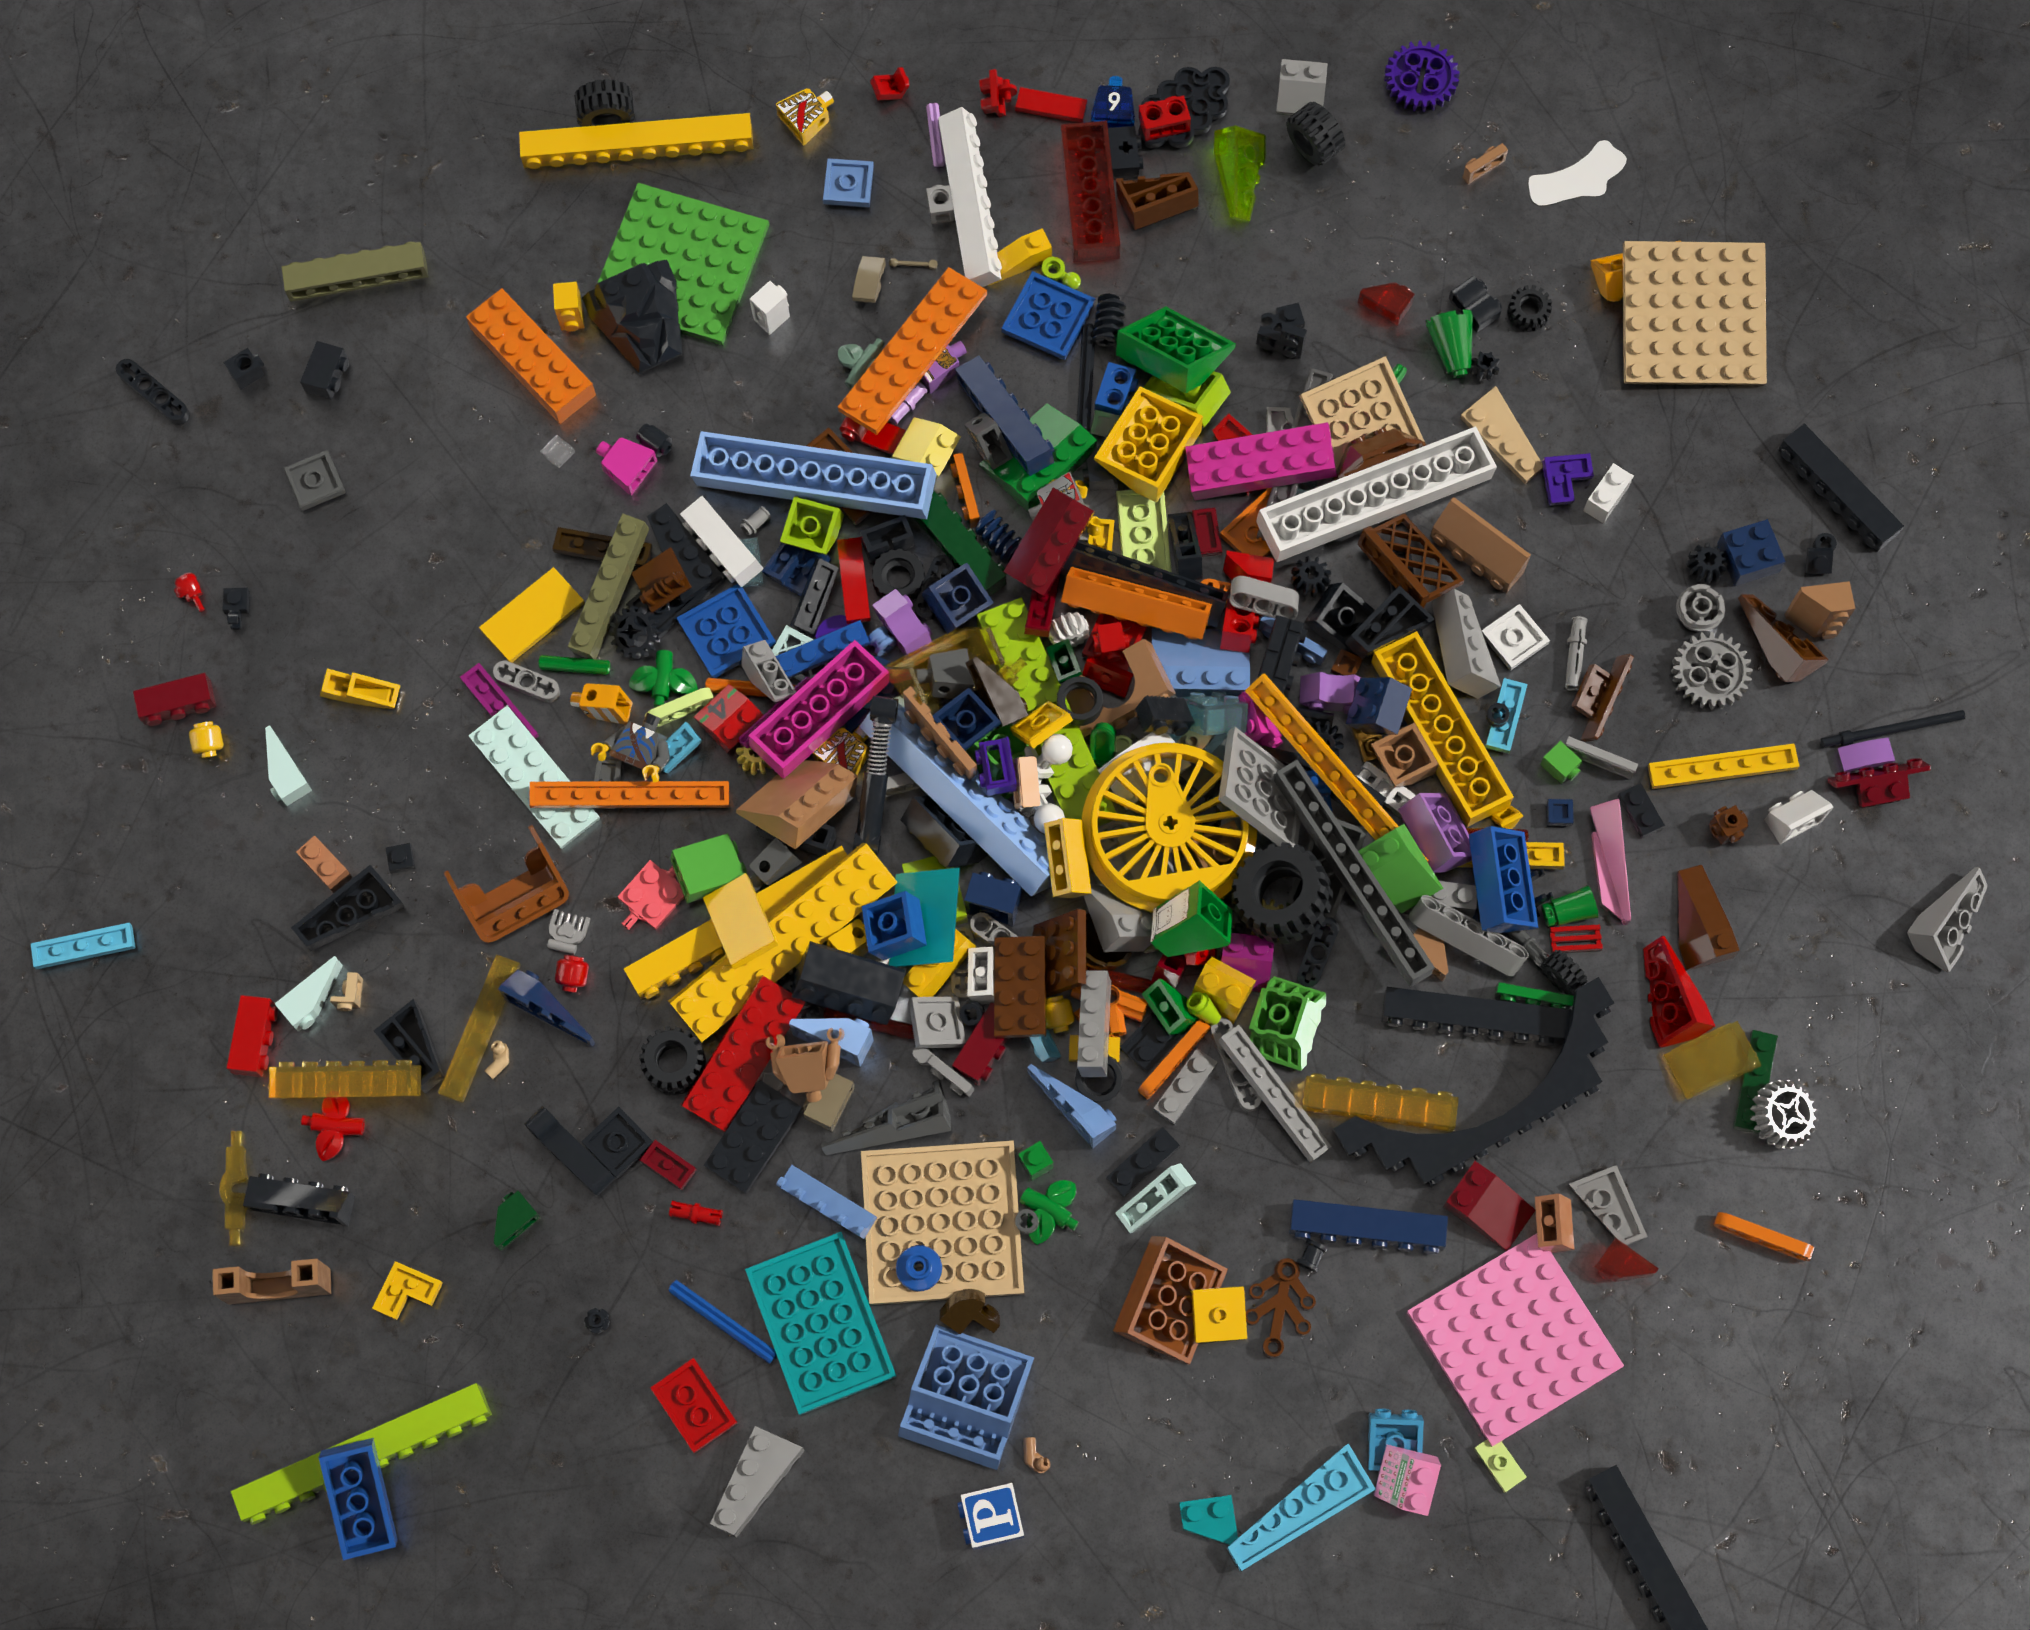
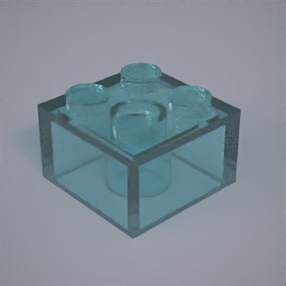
(1217, 713)

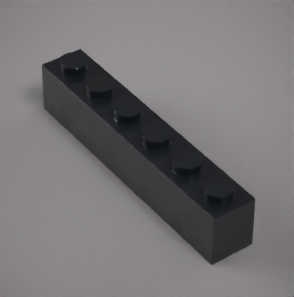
(1840, 487)

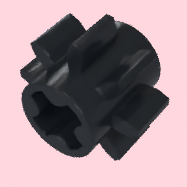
(1485, 366)

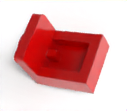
(890, 86)

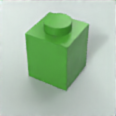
(1561, 763)

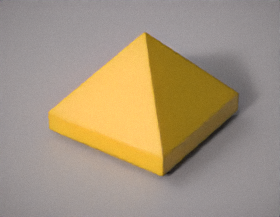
(1507, 817)

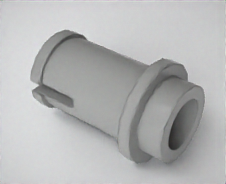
(753, 522)

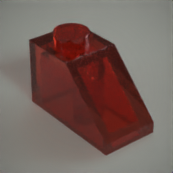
(1387, 300)
(1623, 1263)

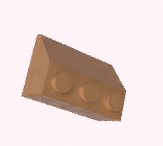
(1822, 609)

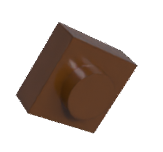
(1346, 664)

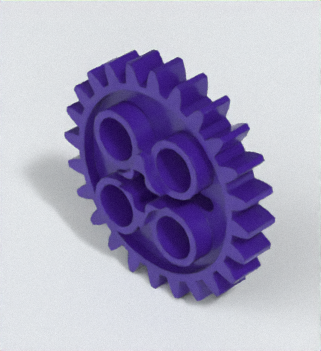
(1400, 71)

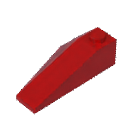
(1676, 1003)

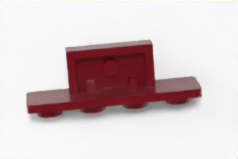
(1881, 784)

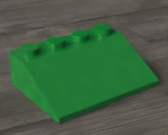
(1173, 348)
(1072, 449)

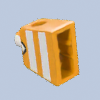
(603, 703)

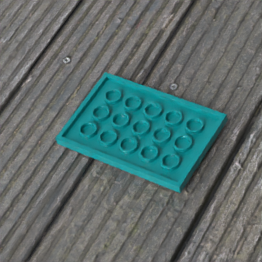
(820, 1323)

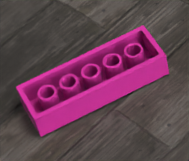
(1261, 461)
(819, 709)

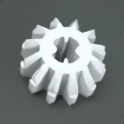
(1069, 627)

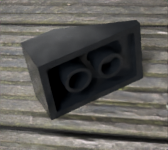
(1339, 616)

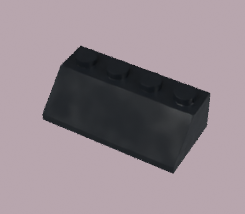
(847, 983)

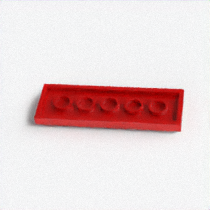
(742, 1053)

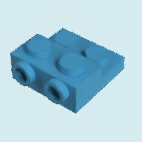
(1398, 1430)

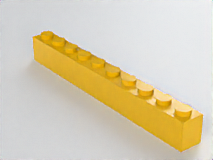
(636, 140)
(703, 944)

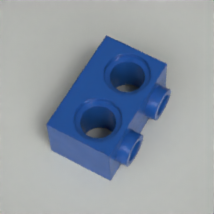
(1111, 390)

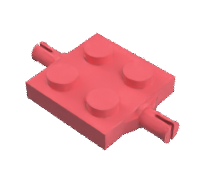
(651, 896)

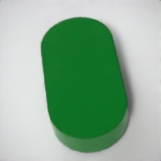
(1102, 743)

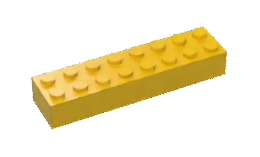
(1463, 760)

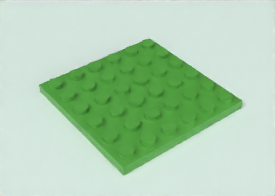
(706, 249)

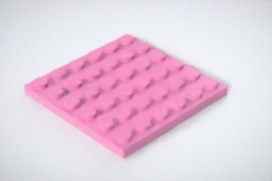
(1515, 1340)

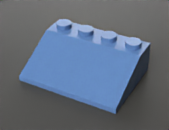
(1201, 664)

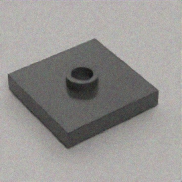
(314, 480)

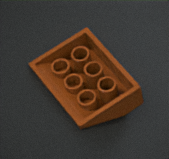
(1160, 1298)

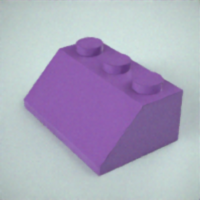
(1437, 830)

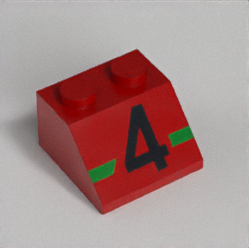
(728, 717)

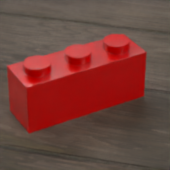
(252, 1036)

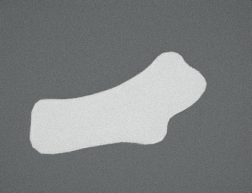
(1582, 179)

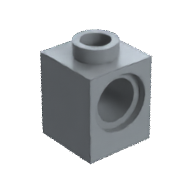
(940, 212)

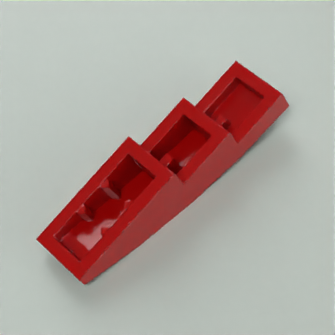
(853, 580)

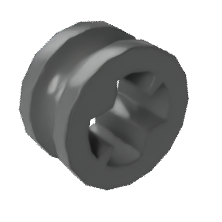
(1035, 1221)

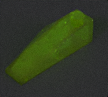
(1238, 160)

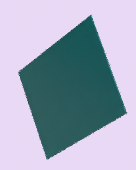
(939, 906)

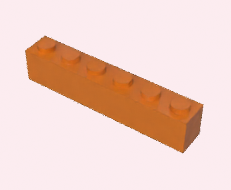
(1136, 603)

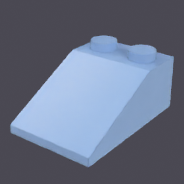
(856, 1040)

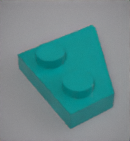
(1210, 1518)

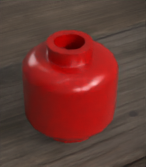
(571, 973)

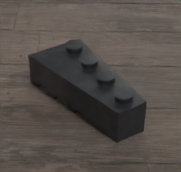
(348, 909)

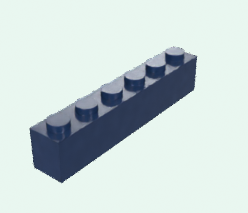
(991, 397)
(1368, 1225)

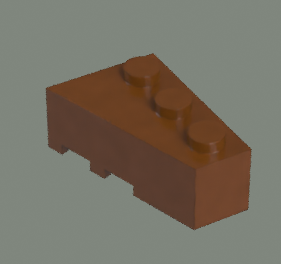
(1157, 198)

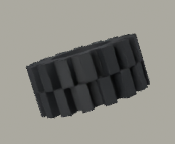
(1533, 296)
(1563, 972)

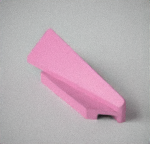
(1610, 859)

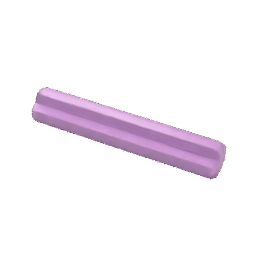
(935, 135)

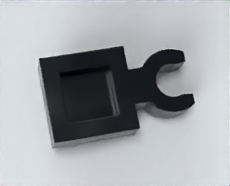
(1286, 314)

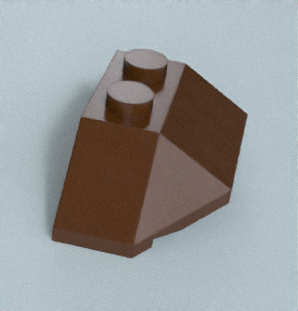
(1376, 450)

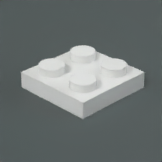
(1515, 637)

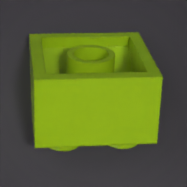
(812, 525)

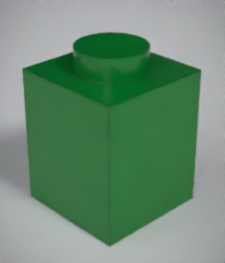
(1036, 1161)

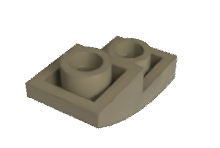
(868, 278)

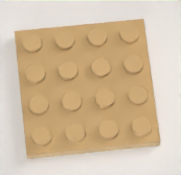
(1360, 405)

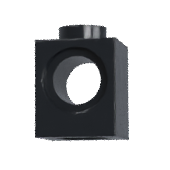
(238, 362)

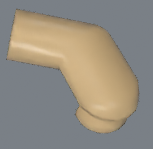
(500, 1058)

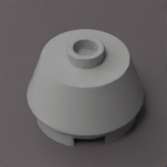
(1700, 608)

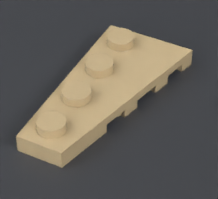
(1503, 434)

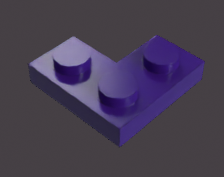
(1559, 474)

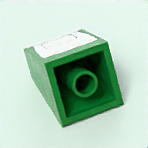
(1191, 922)

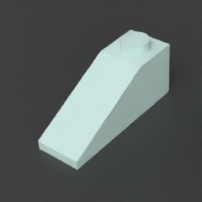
(283, 773)
(307, 998)
(1155, 1197)

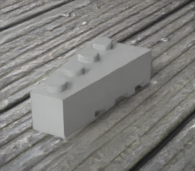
(758, 1472)

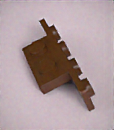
(1599, 693)

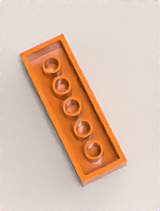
(531, 356)

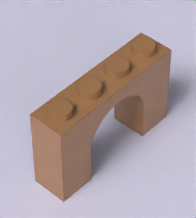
(1149, 680)
(303, 1280)

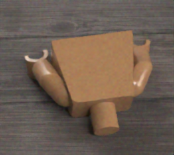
(806, 1065)

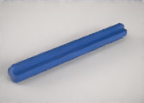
(722, 1321)

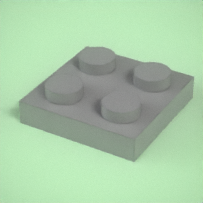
(937, 1022)

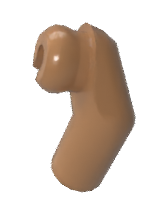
(1032, 1458)

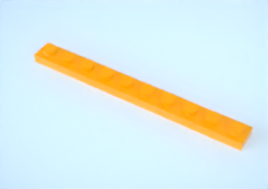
(1321, 757)

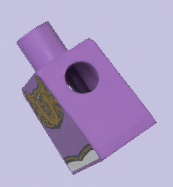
(943, 367)

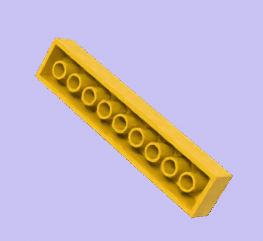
(809, 917)

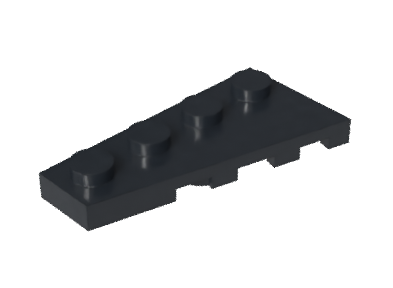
(692, 558)

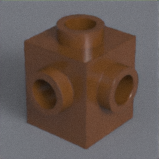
(1731, 830)

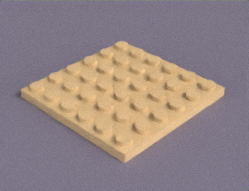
(1694, 313)
(954, 1202)

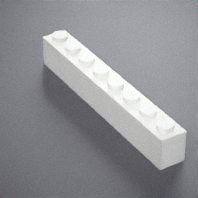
(970, 197)

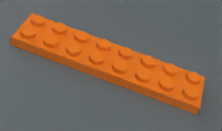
(912, 350)

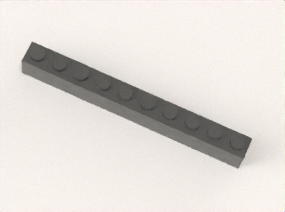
(1353, 873)

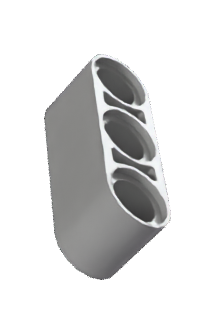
(1263, 597)
(993, 931)

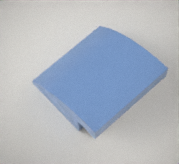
(965, 1397)

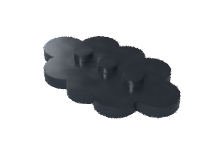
(1204, 101)

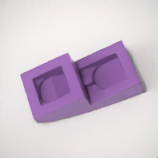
(1866, 754)

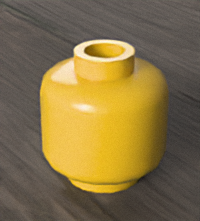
(206, 739)
(1059, 1013)

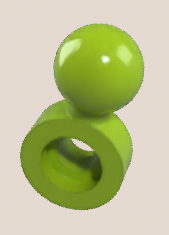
(1069, 279)

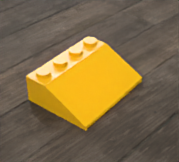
(1149, 443)

